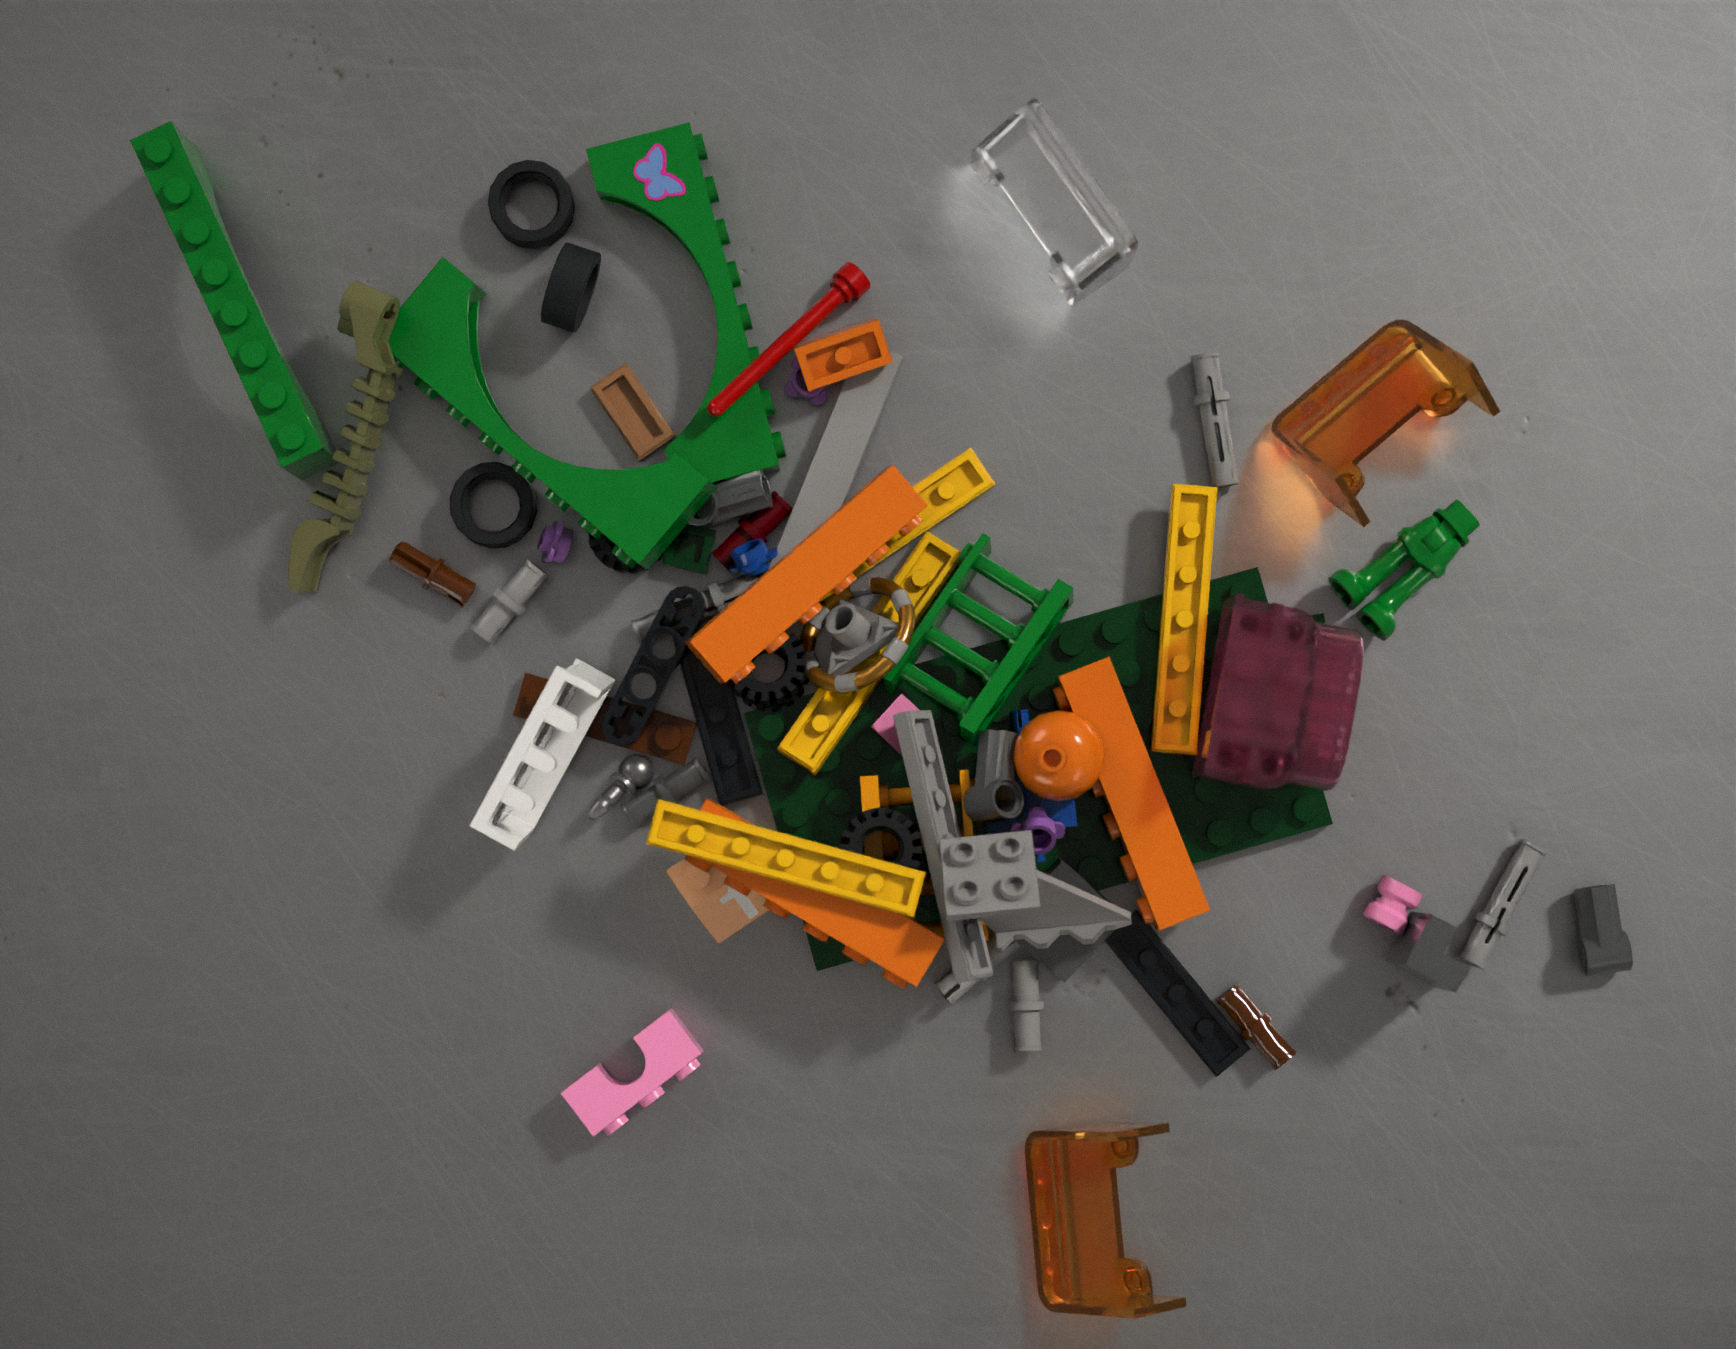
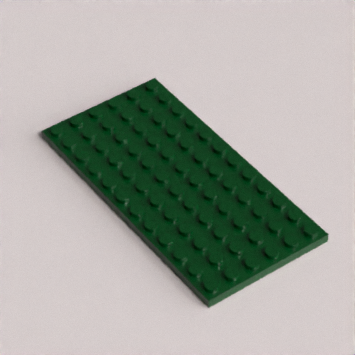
(1208, 814)

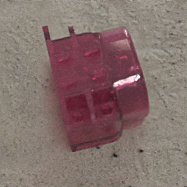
(1278, 698)

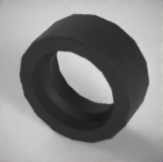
(523, 171)
(570, 287)
(459, 506)

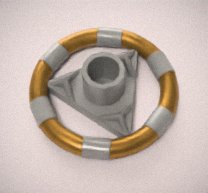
(858, 636)

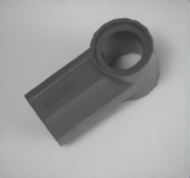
(736, 499)
(995, 790)
(1602, 943)

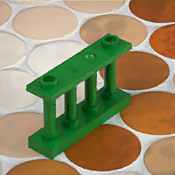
(998, 677)

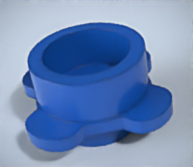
(752, 557)

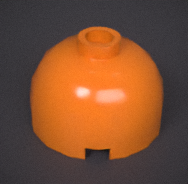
(1059, 755)

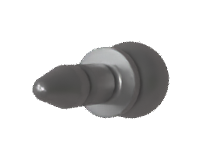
(633, 774)

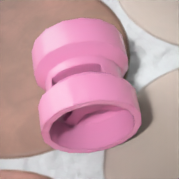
(1391, 908)

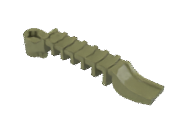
(370, 319)

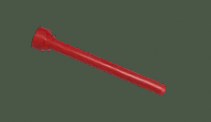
(847, 285)

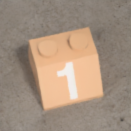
(714, 902)

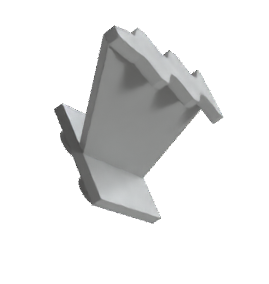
(999, 883)

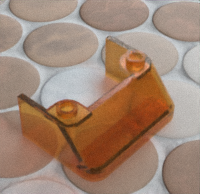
(1369, 400)
(1079, 1221)

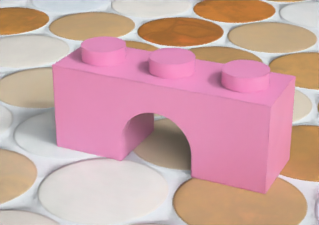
(603, 1100)

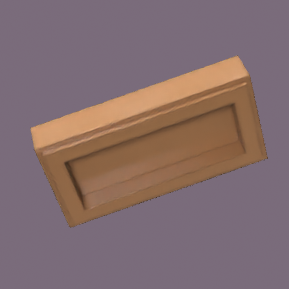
(633, 412)

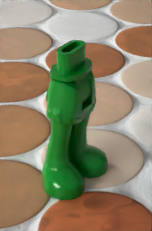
(1426, 546)

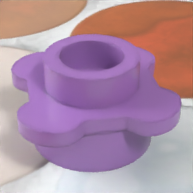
(797, 387)
(555, 542)
(1042, 840)

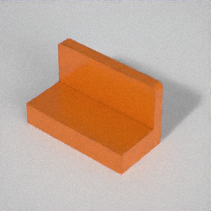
(842, 353)

